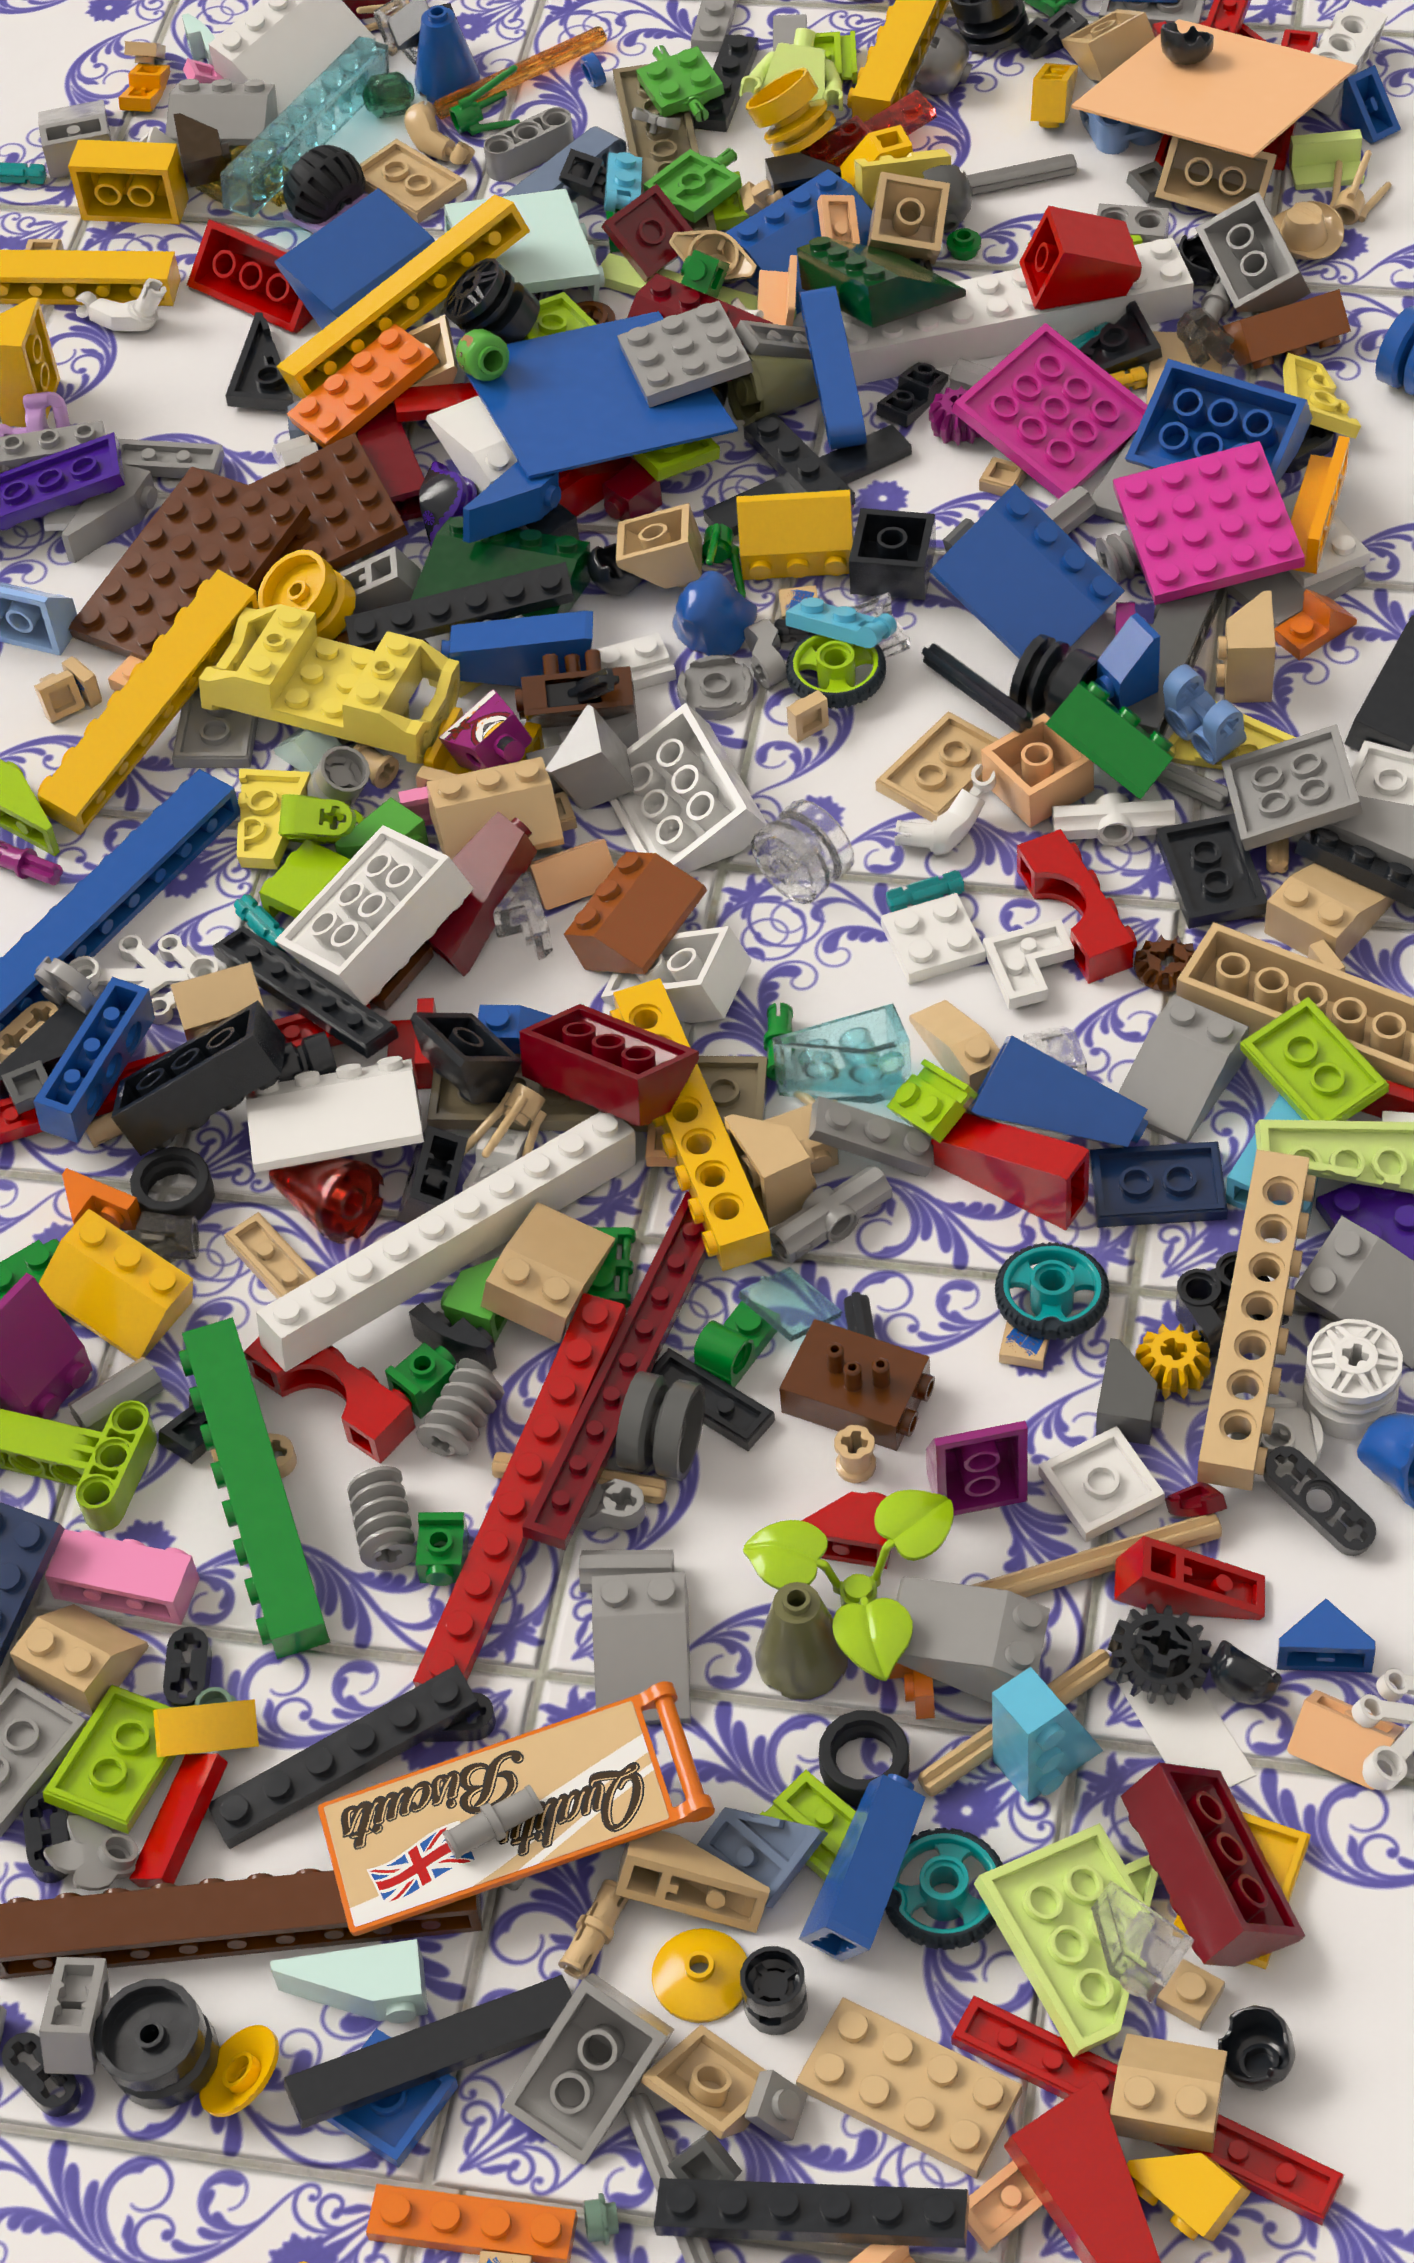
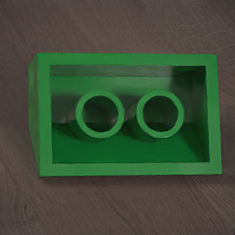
(1111, 738)

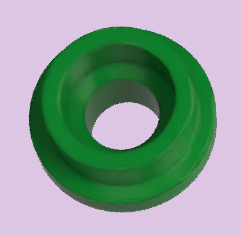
(963, 244)

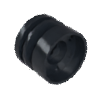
(990, 23)
(492, 301)
(1050, 674)

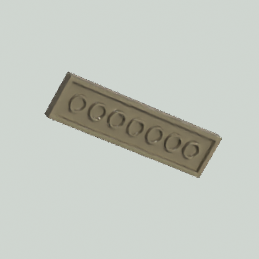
(656, 149)
(734, 1083)

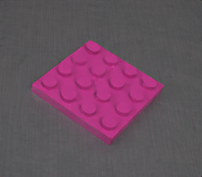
(1052, 411)
(1208, 523)

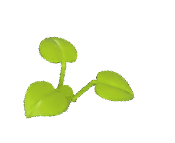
(865, 1627)

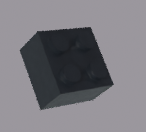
(892, 553)

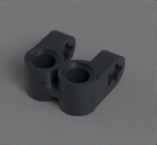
(1214, 1289)

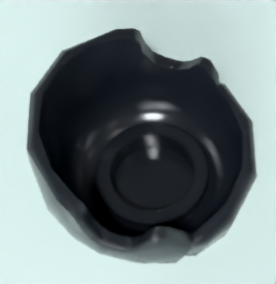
(1185, 47)
(1197, 260)
(607, 575)
(1242, 1676)
(1257, 2048)

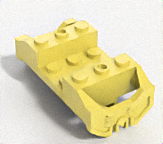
(330, 687)

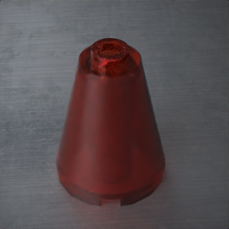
(333, 1195)

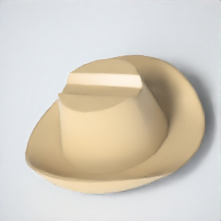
(1311, 230)

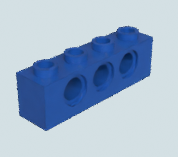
(94, 1059)

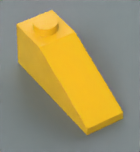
(1053, 94)

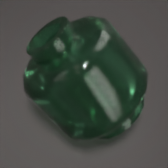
(388, 94)

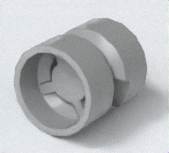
(339, 775)

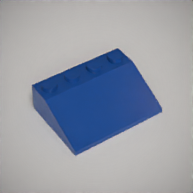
(791, 223)
(352, 256)
(1209, 412)
(1025, 576)

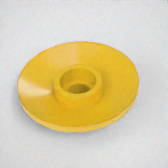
(699, 1995)
(241, 2071)

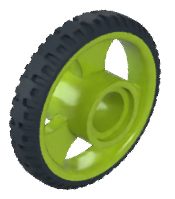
(835, 670)

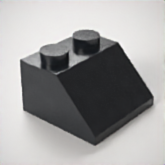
(466, 1054)

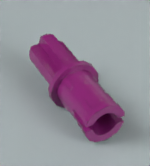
(28, 864)

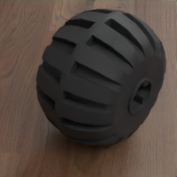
(322, 182)

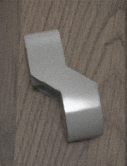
(766, 661)
(614, 1505)

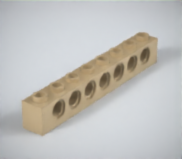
(1237, 1461)

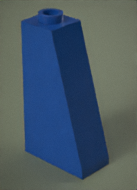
(514, 647)
(1050, 1096)
(864, 1869)

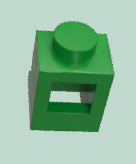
(704, 273)
(422, 1376)
(441, 1547)

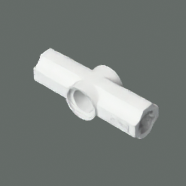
(1113, 819)

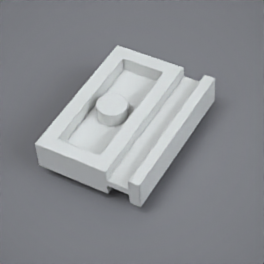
(645, 656)

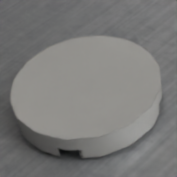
(716, 687)

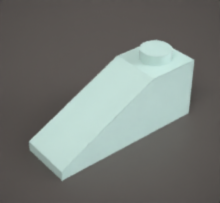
(366, 1981)

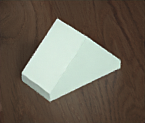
(305, 749)

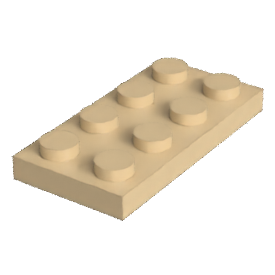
(909, 2087)

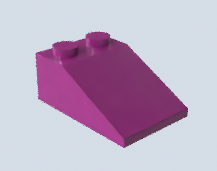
(38, 1352)
(980, 1467)

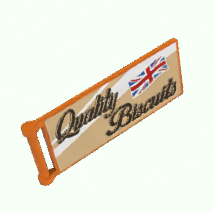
(588, 1771)

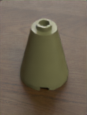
(772, 387)
(798, 1645)

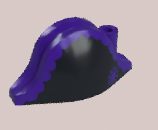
(443, 496)

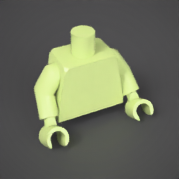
(795, 56)

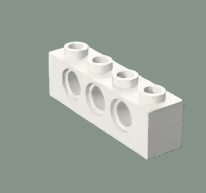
(1351, 40)

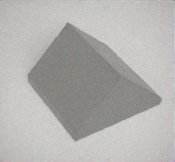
(591, 762)

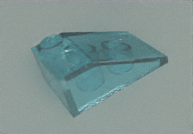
(846, 1058)

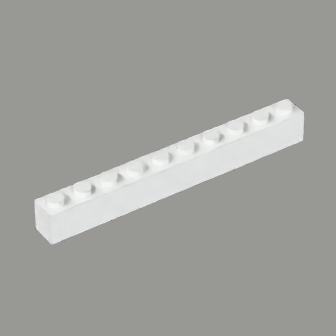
(443, 1239)

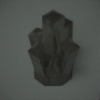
(1203, 336)
(168, 1235)

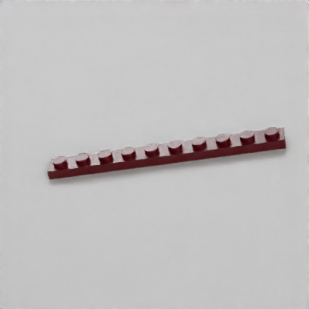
(632, 1350)

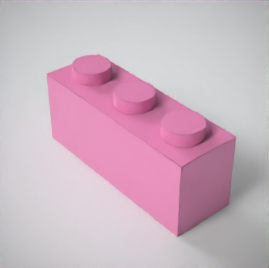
(122, 1576)

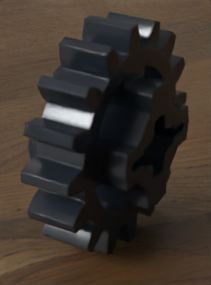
(1159, 1654)

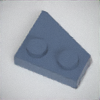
(762, 1847)

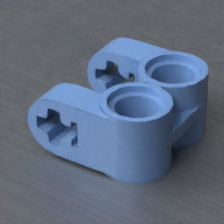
(1115, 136)
(1195, 715)

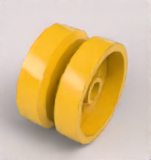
(310, 584)

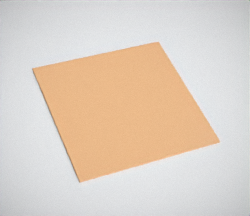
(1227, 101)

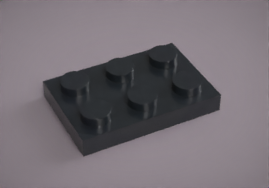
(1211, 871)

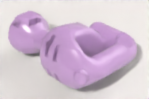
(35, 413)

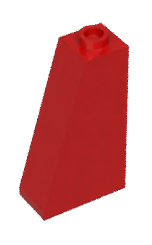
(1018, 1166)
(1084, 2179)

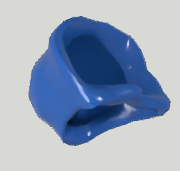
(712, 615)
(1389, 1452)

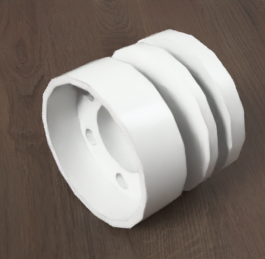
(1351, 1377)

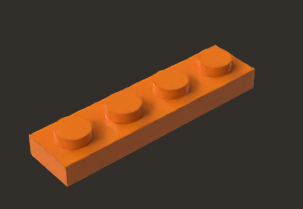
(471, 2224)

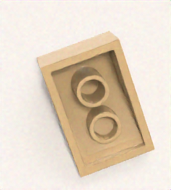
(1323, 906)
(546, 1271)

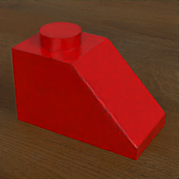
(851, 1528)

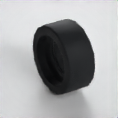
(171, 1162)
(851, 1727)

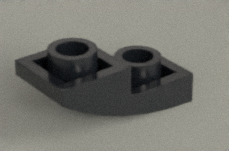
(914, 394)
(460, 1339)

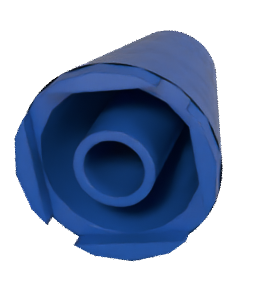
(442, 55)

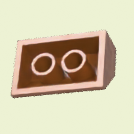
(1289, 329)
(633, 914)

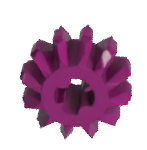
(946, 423)

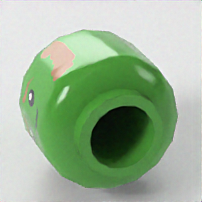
(482, 355)

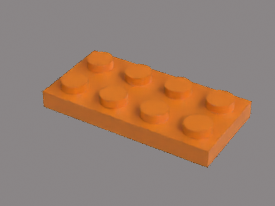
(363, 386)

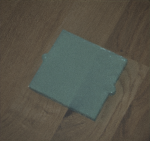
(789, 1303)

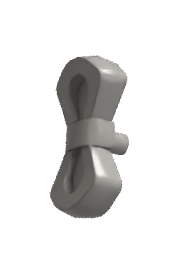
(646, 116)

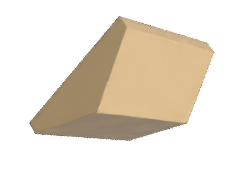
(706, 2082)

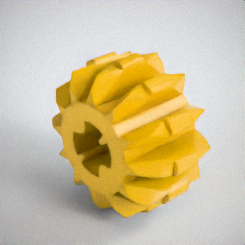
(1175, 1359)

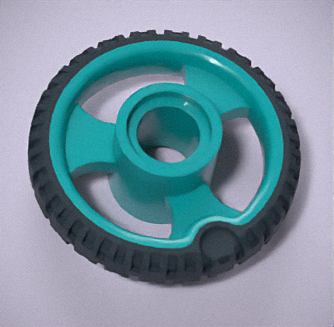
(1052, 1290)
(948, 1868)

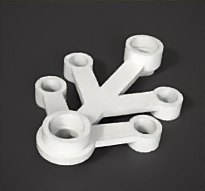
(153, 973)
(1387, 1764)

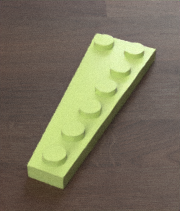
(1346, 1151)

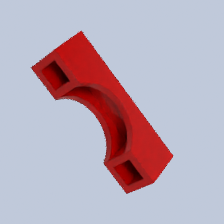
(1055, 871)
(373, 1415)

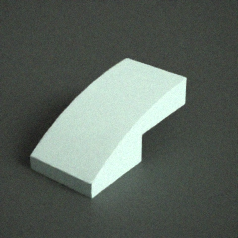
(198, 38)

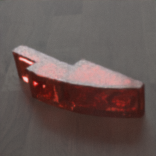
(909, 112)

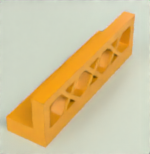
(1318, 502)

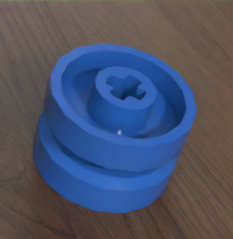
(1396, 353)

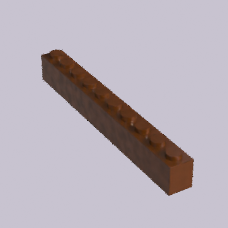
(199, 1922)

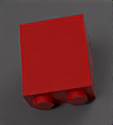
(1078, 259)

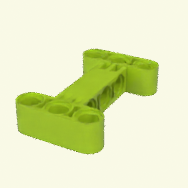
(84, 1457)

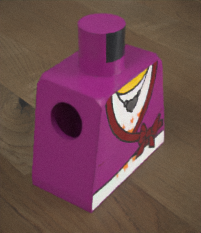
(487, 735)

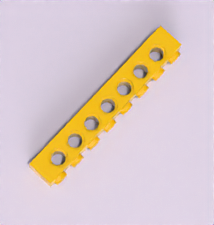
(700, 1144)

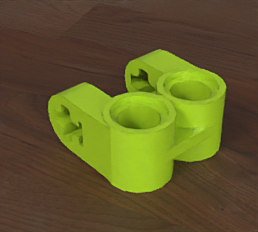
(316, 819)

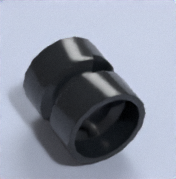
(311, 1055)
(774, 1990)

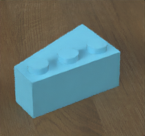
(1036, 1736)

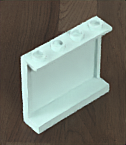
(554, 250)

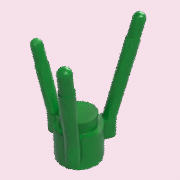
(468, 112)
(718, 547)

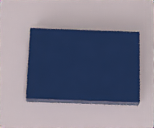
(1158, 1184)

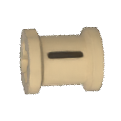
(382, 768)
(855, 1454)

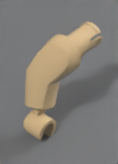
(423, 131)

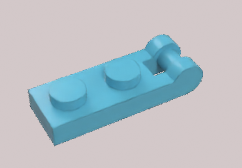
(622, 180)
(840, 622)

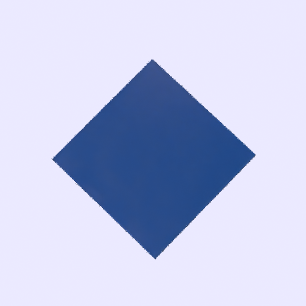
(577, 403)

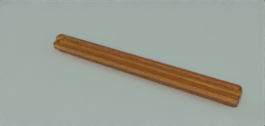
(528, 68)

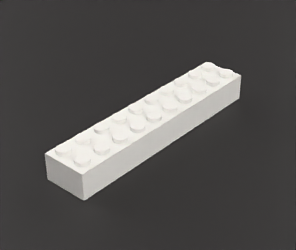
(1001, 316)

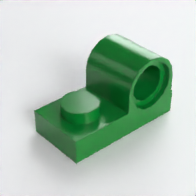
(734, 1346)

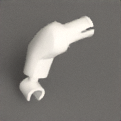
(127, 316)
(953, 824)

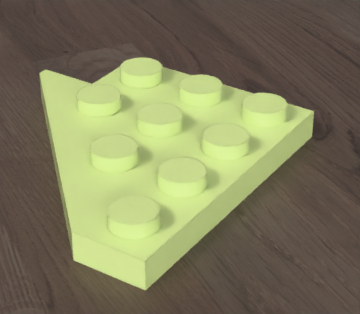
(1049, 1924)

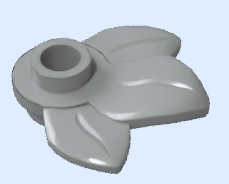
(93, 1854)

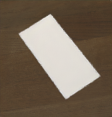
(1190, 1733)

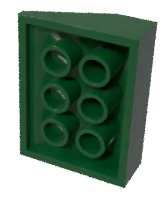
(872, 281)
(461, 564)

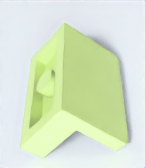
(1315, 155)

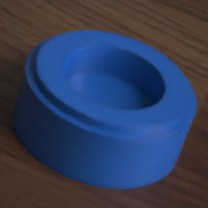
(593, 70)

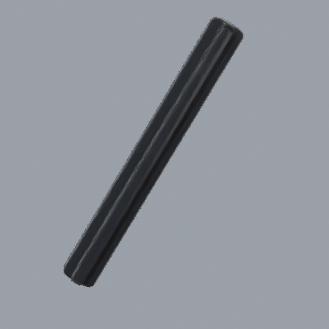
(977, 688)

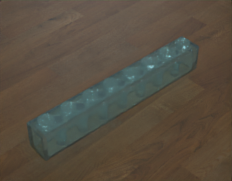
(306, 123)

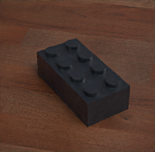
(199, 1079)

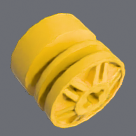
(787, 108)

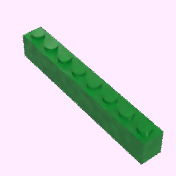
(255, 1490)

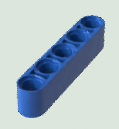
(832, 368)

